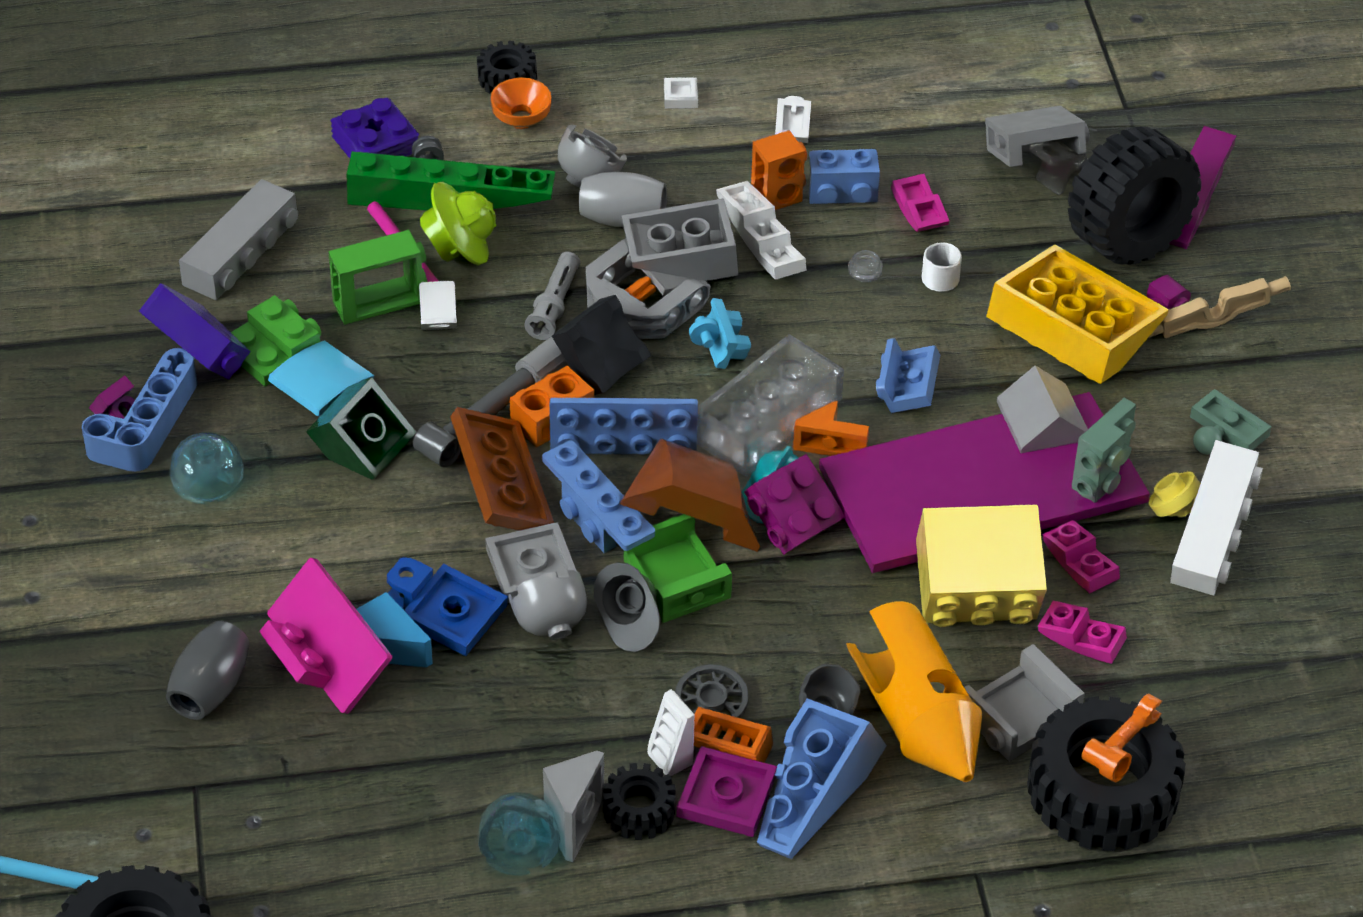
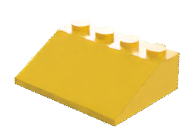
(1075, 312)

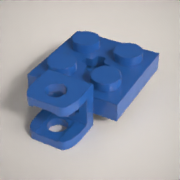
(429, 596)

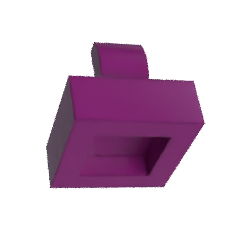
(113, 398)

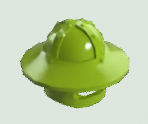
(459, 223)

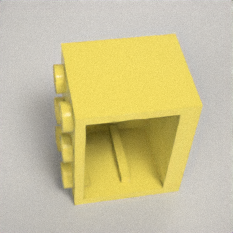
(980, 564)

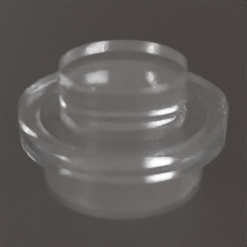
(865, 266)

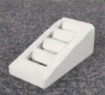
(672, 735)

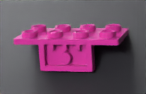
(324, 638)

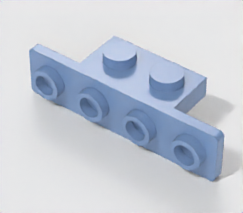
(595, 501)

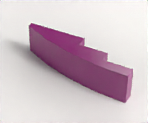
(1210, 154)

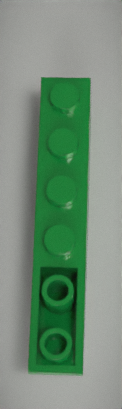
(409, 180)

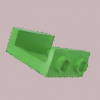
(680, 569)

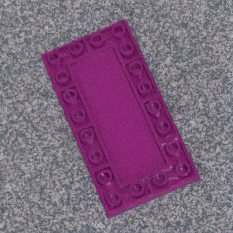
(961, 466)

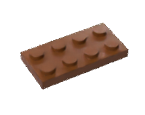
(501, 470)

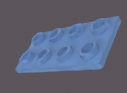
(623, 423)

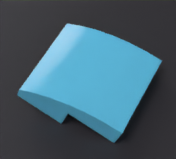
(317, 376)

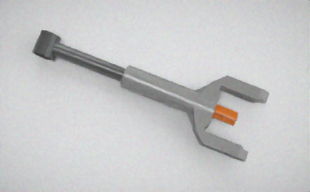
(601, 281)

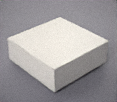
(680, 93)

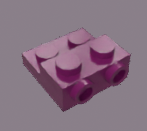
(793, 504)

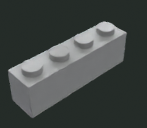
(238, 239)

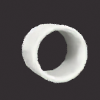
(941, 267)

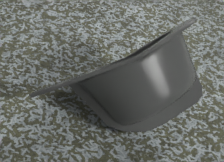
(627, 606)

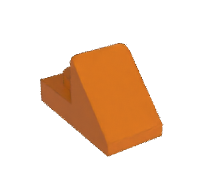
(824, 435)

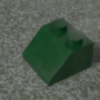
(362, 429)

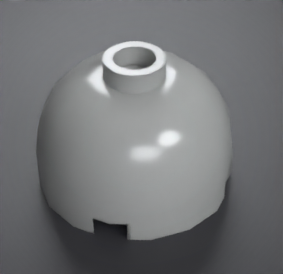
(587, 155)
(550, 604)

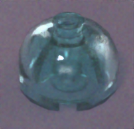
(206, 468)
(518, 833)

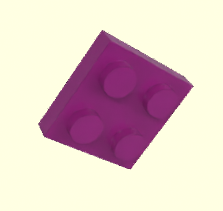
(726, 791)

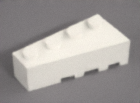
(1216, 518)

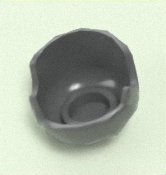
(832, 687)

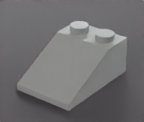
(683, 240)

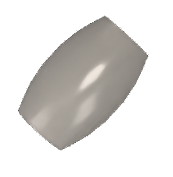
(614, 194)

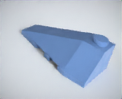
(821, 768)

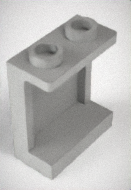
(1010, 131)
(1022, 701)

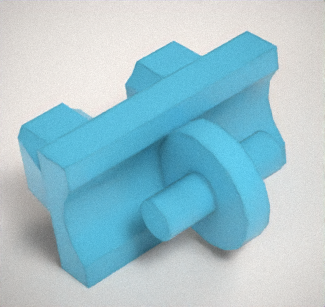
(720, 334)

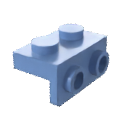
(843, 176)
(907, 376)

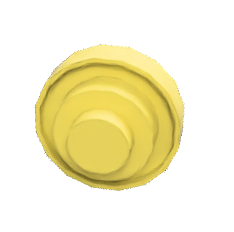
(1175, 494)

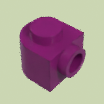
(1168, 292)

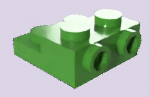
(274, 336)

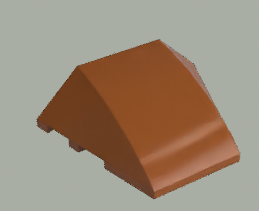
(695, 487)

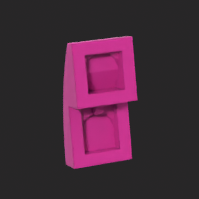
(918, 203)

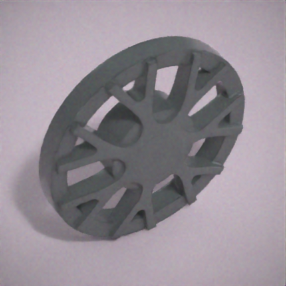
(713, 694)

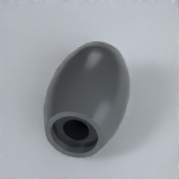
(207, 670)

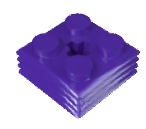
(374, 129)

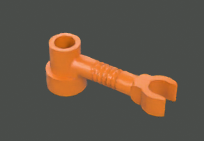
(1109, 756)

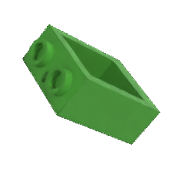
(380, 297)

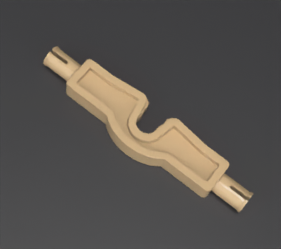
(1230, 304)

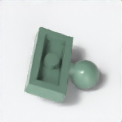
(1226, 421)

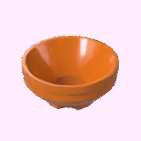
(521, 95)

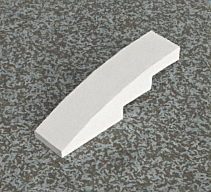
(761, 231)

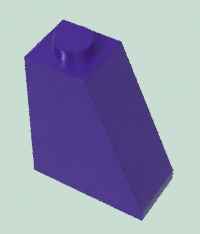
(195, 330)

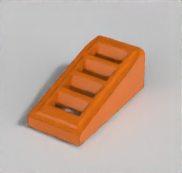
(748, 731)

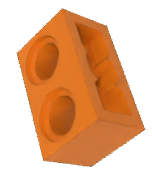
(779, 169)
(532, 407)

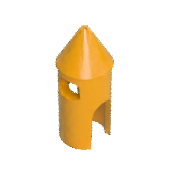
(930, 725)

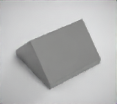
(1040, 412)
(575, 796)

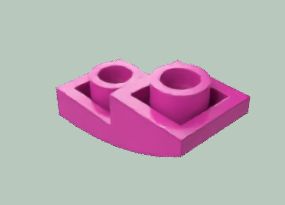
(1078, 555)
(1075, 630)

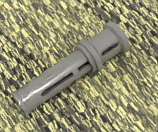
(565, 270)

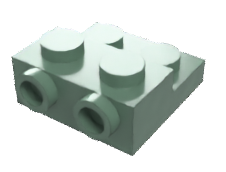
(1103, 451)

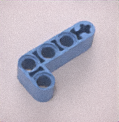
(138, 437)

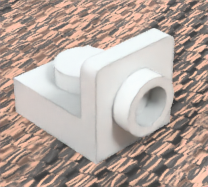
(794, 115)

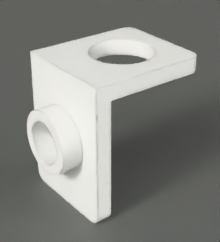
(438, 305)

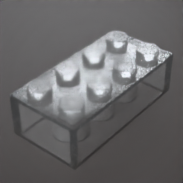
(763, 401)

